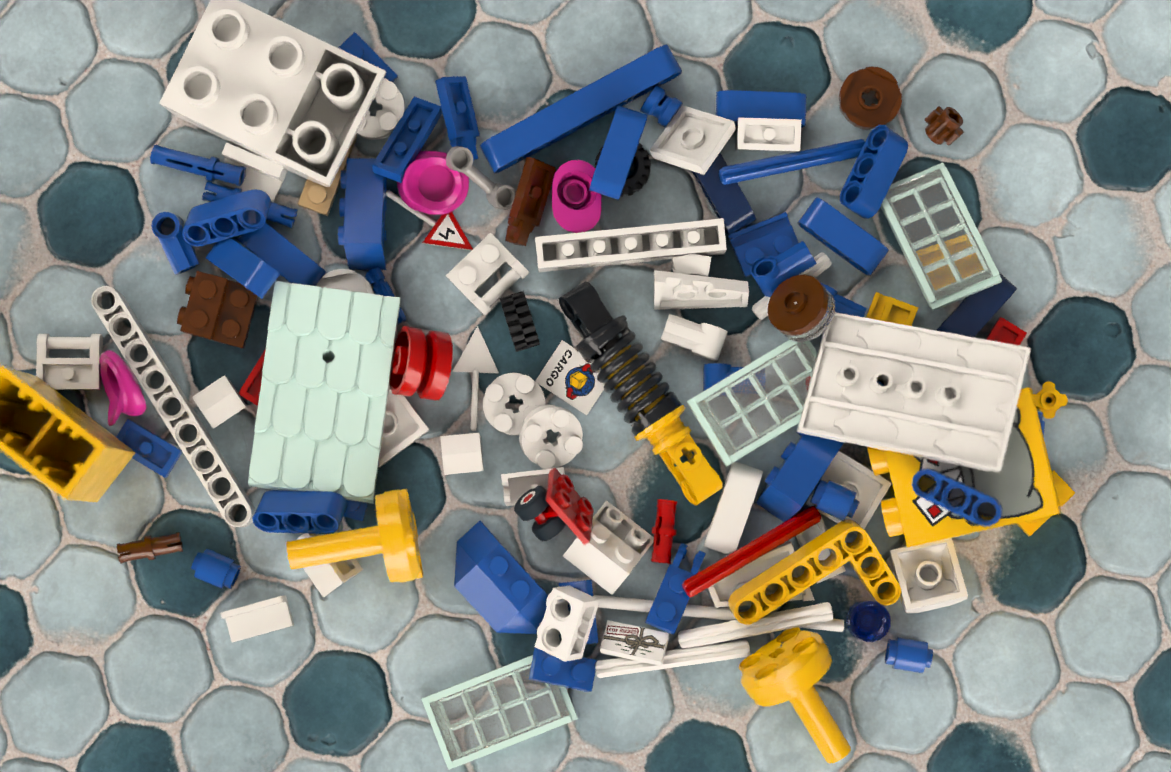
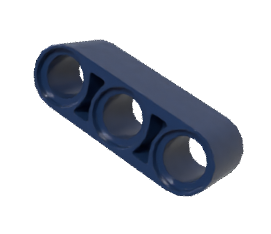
(726, 200)
(978, 309)

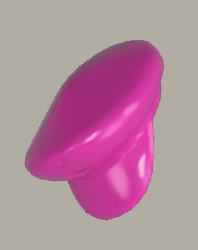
(432, 186)
(121, 387)

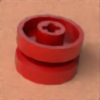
(421, 363)

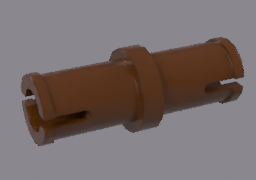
(149, 547)

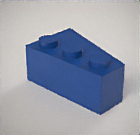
(363, 215)
(797, 475)

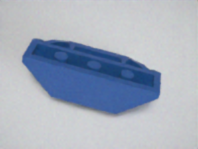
(497, 583)

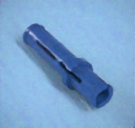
(198, 165)
(275, 212)

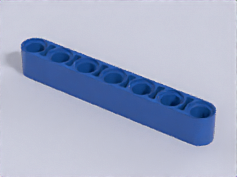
(580, 108)

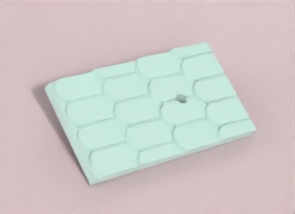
(320, 419)

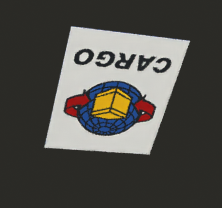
(571, 378)

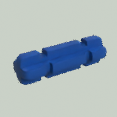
(376, 279)

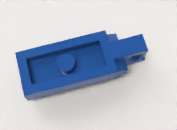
(458, 112)

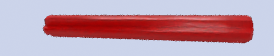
(751, 551)

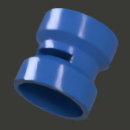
(666, 111)

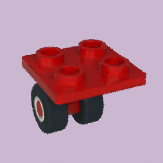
(556, 508)

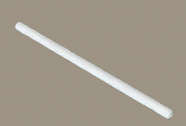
(699, 611)

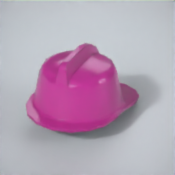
(572, 201)

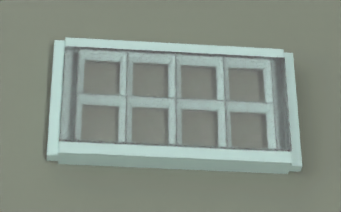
(939, 237)
(756, 400)
(495, 712)

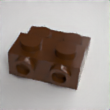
(217, 310)

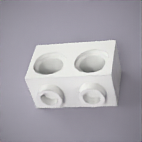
(572, 625)

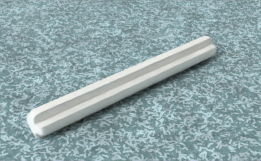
(770, 623)
(675, 658)

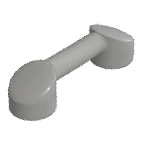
(498, 195)

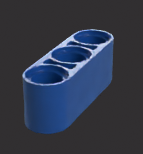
(761, 104)
(618, 152)
(873, 171)
(226, 217)
(843, 236)
(282, 256)
(243, 266)
(940, 497)
(300, 512)

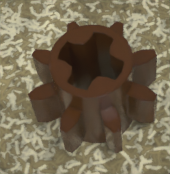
(944, 125)

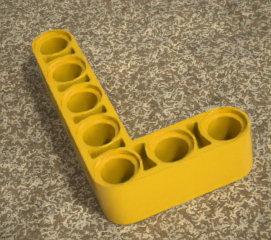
(814, 571)

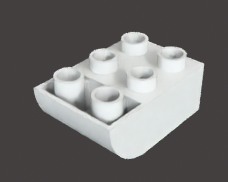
(272, 89)

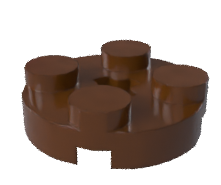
(864, 81)

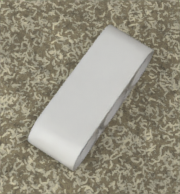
(733, 508)

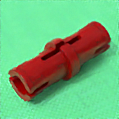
(664, 531)

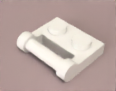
(480, 266)
(69, 372)

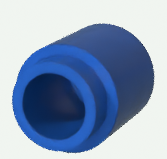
(835, 500)
(215, 569)
(908, 655)

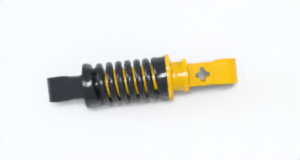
(637, 392)

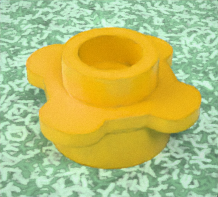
(1058, 400)

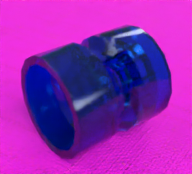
(868, 620)

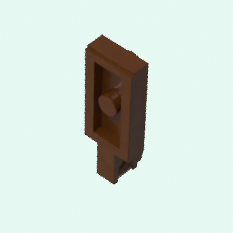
(529, 200)

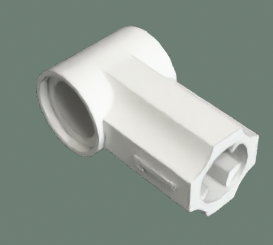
(701, 339)

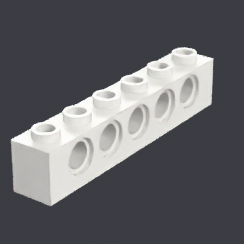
(630, 245)

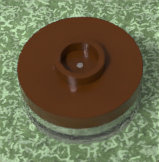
(801, 308)

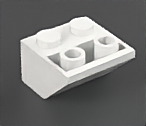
(612, 550)

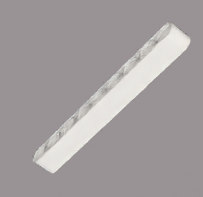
(160, 397)

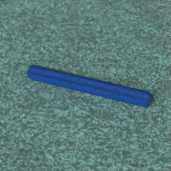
(791, 162)

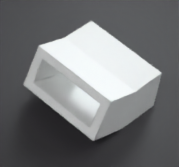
(691, 264)
(219, 401)
(462, 453)

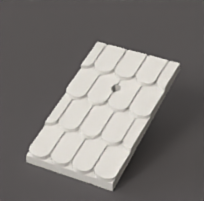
(940, 398)

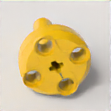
(393, 537)
(787, 671)

